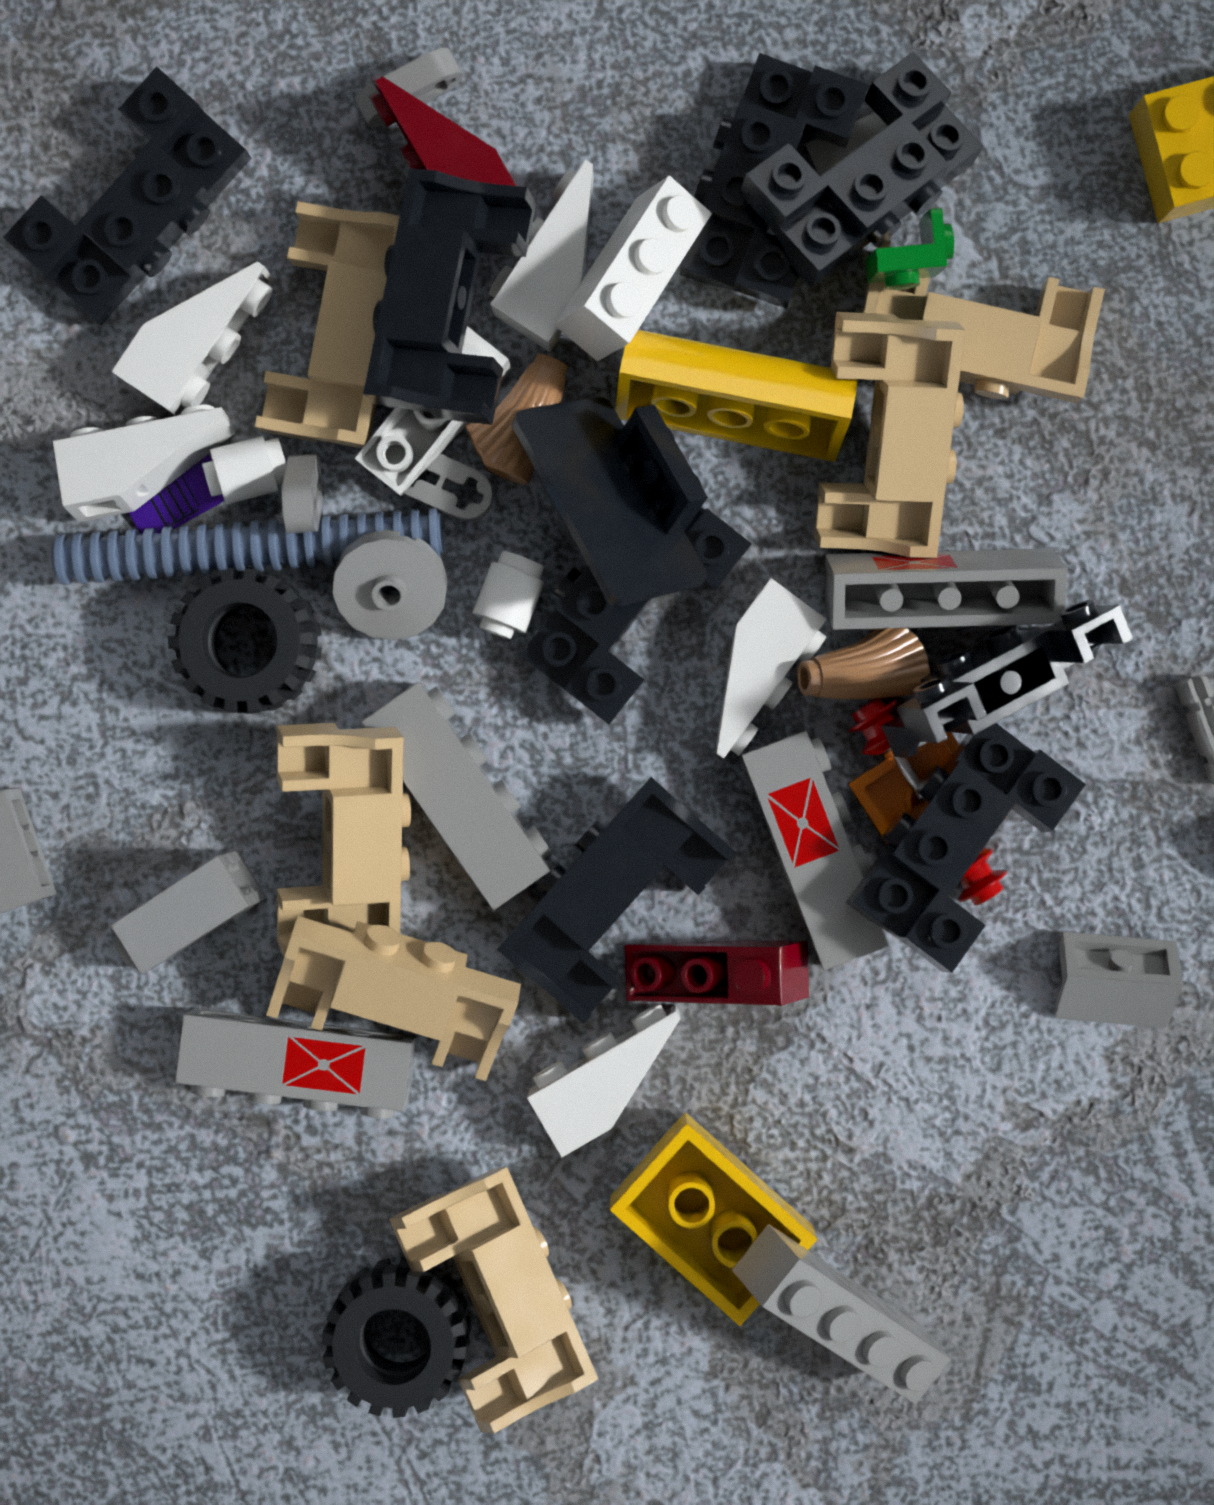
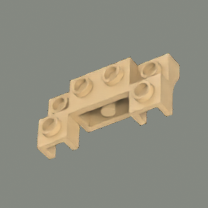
(1006, 347)
(332, 401)
(909, 434)
(360, 824)
(398, 984)
(511, 1291)

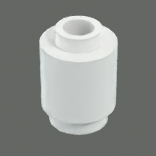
(245, 469)
(509, 595)

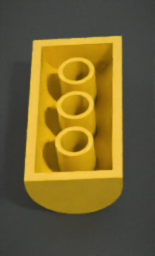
(736, 395)

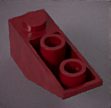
(434, 139)
(718, 972)

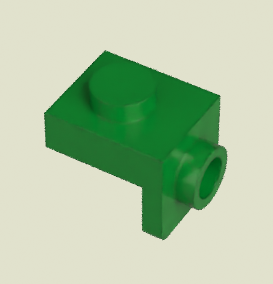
(904, 265)

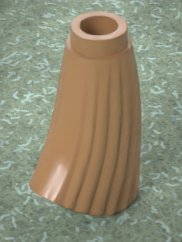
(497, 443)
(877, 666)

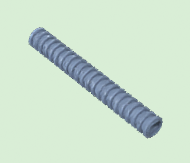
(226, 547)

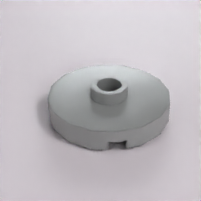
(393, 561)

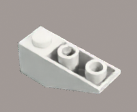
(554, 265)
(183, 345)
(414, 438)
(128, 465)
(762, 651)
(591, 1093)

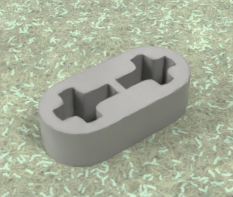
(423, 78)
(302, 493)
(447, 502)

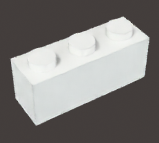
(633, 269)

